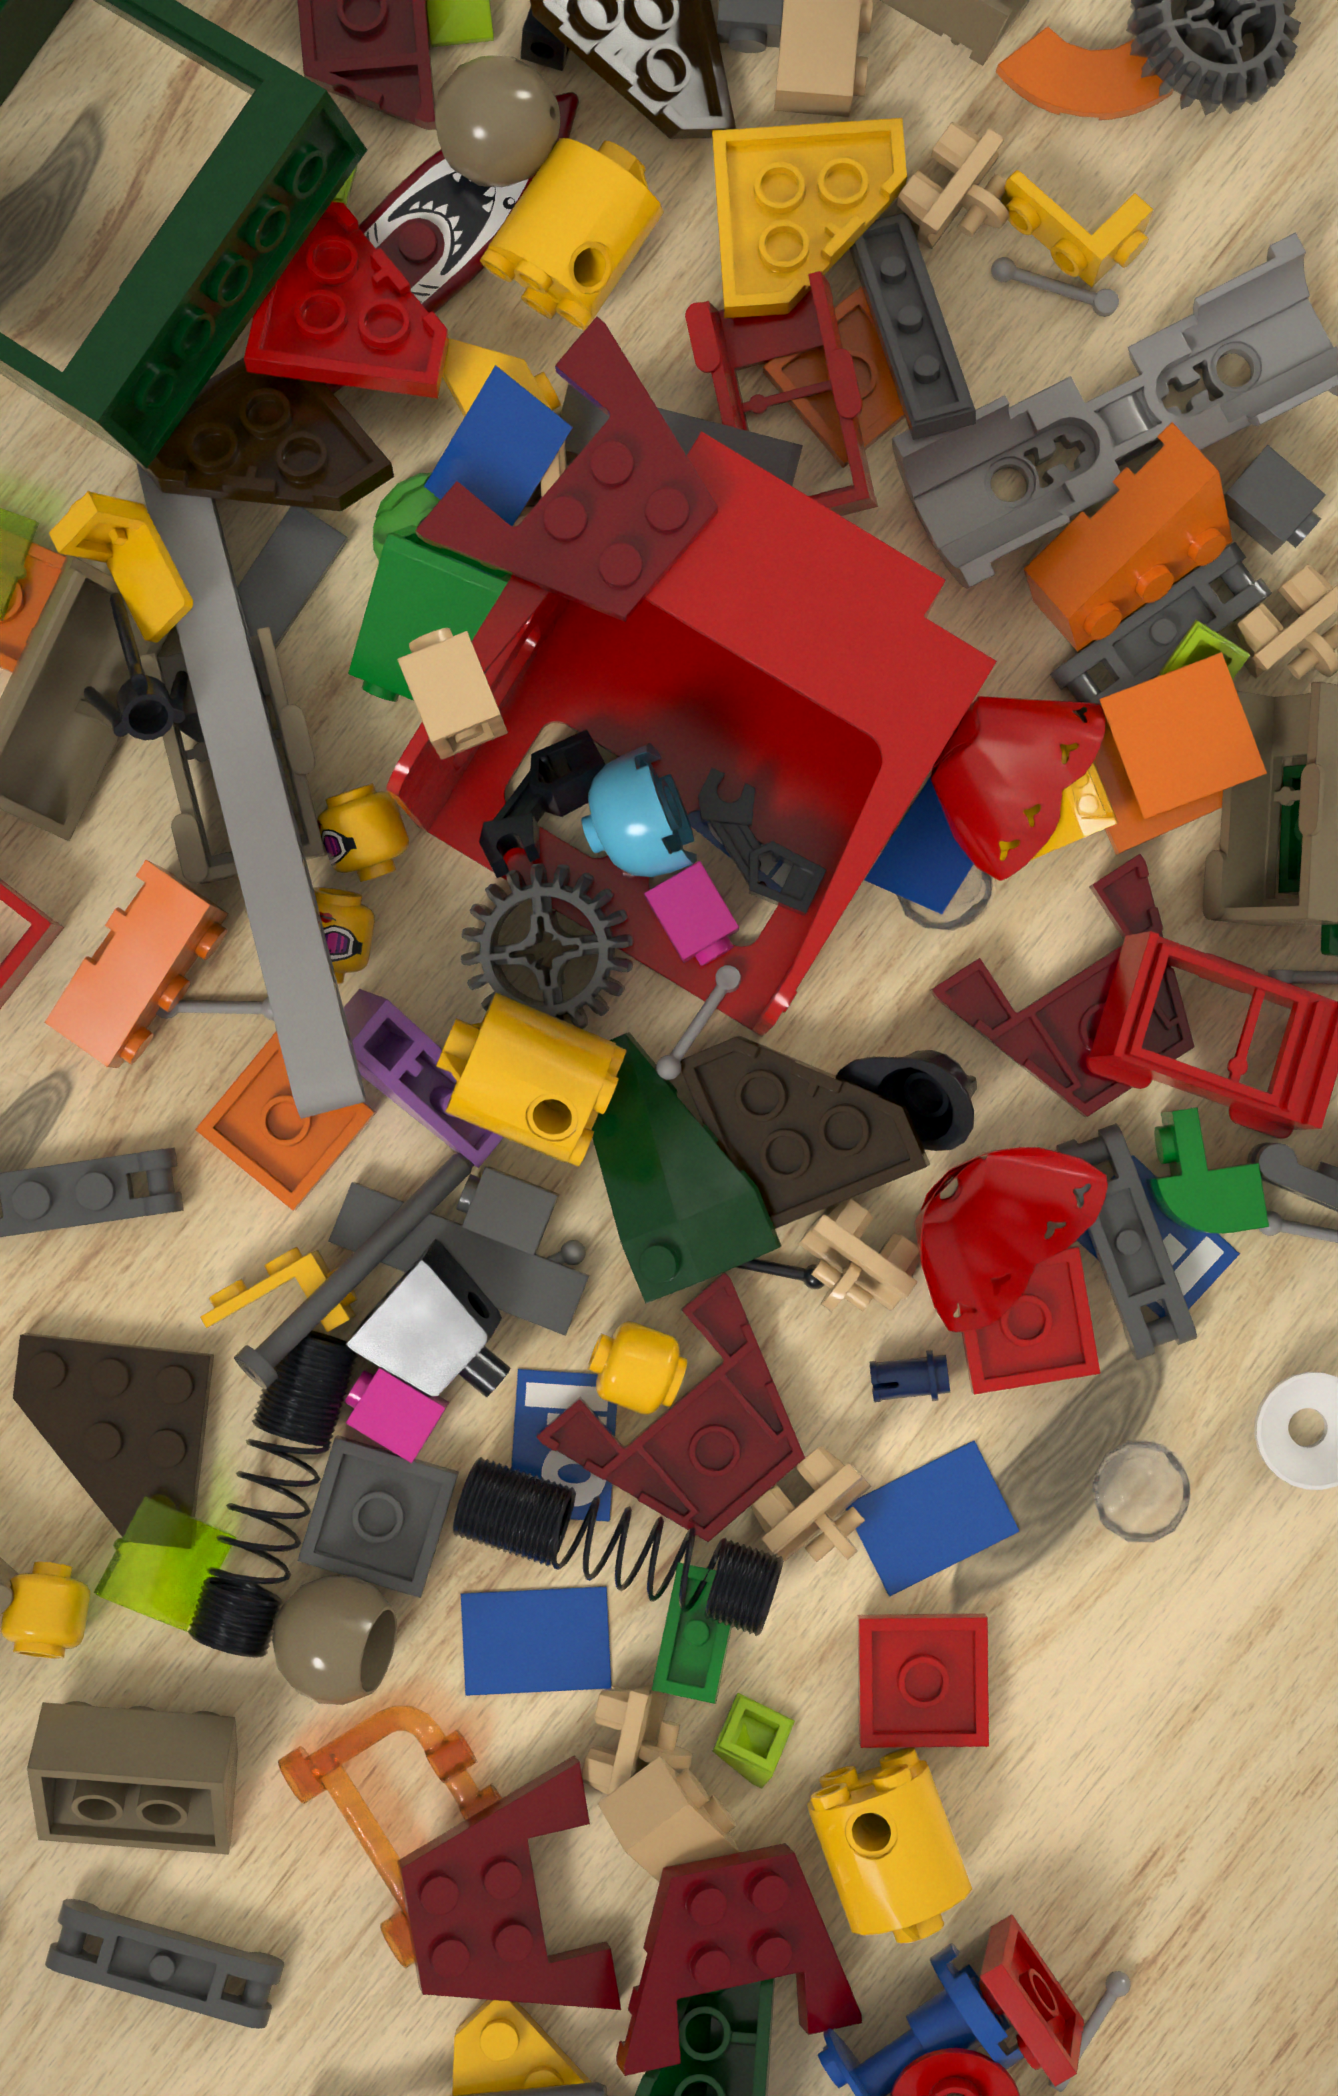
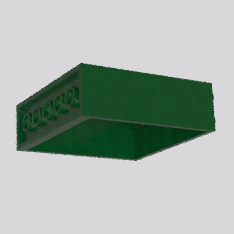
(214, 249)

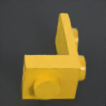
(1070, 245)
(138, 560)
(309, 1272)

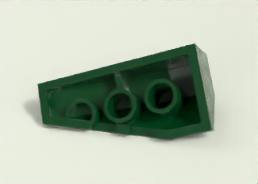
(671, 1187)
(721, 2045)

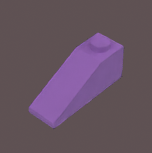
(403, 1067)

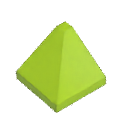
(459, 22)
(1202, 643)
(753, 1739)

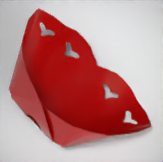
(1006, 762)
(999, 1227)

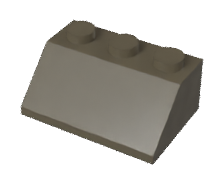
(134, 1777)

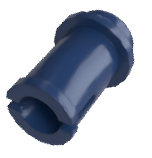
(910, 1377)

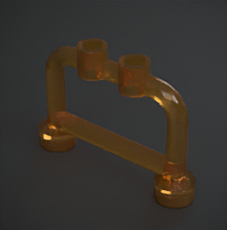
(323, 1771)

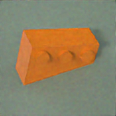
(1134, 545)
(138, 968)

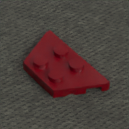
(371, 54)

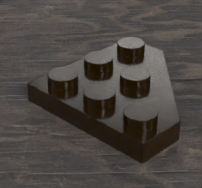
(653, 54)
(270, 445)
(799, 1128)
(119, 1418)

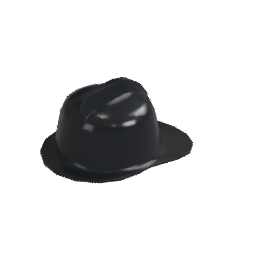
(930, 1087)

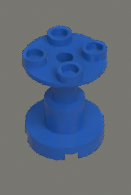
(948, 2020)

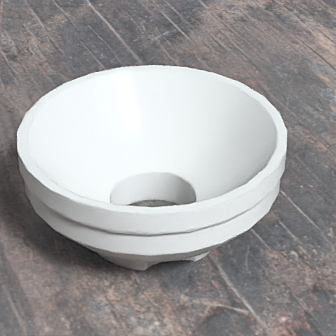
(1301, 1466)

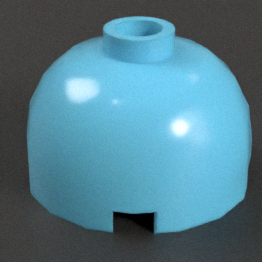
(638, 816)

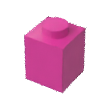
(693, 915)
(393, 1412)

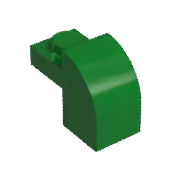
(1200, 1197)

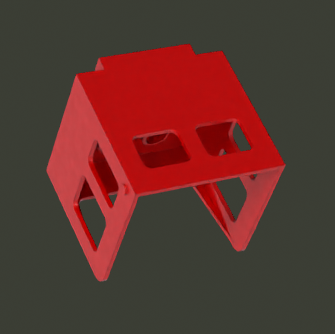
(763, 653)

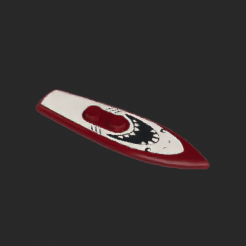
(442, 223)

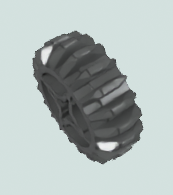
(1202, 48)
(545, 919)

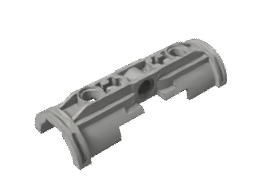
(1254, 315)

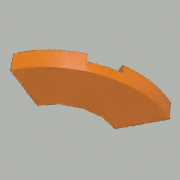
(1080, 80)

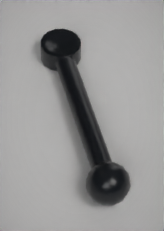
(784, 1271)

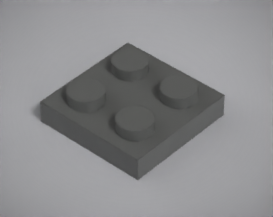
(378, 1516)

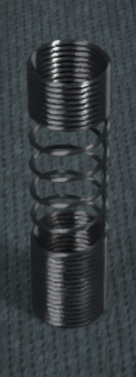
(301, 1407)
(532, 1518)

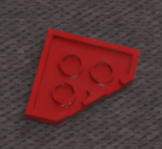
(347, 318)

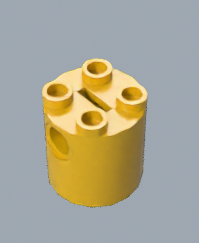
(575, 230)
(531, 1078)
(893, 1868)

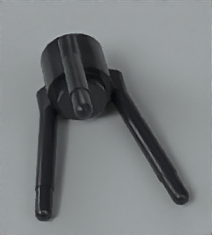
(142, 700)

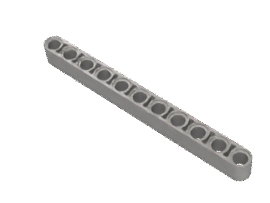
(257, 809)

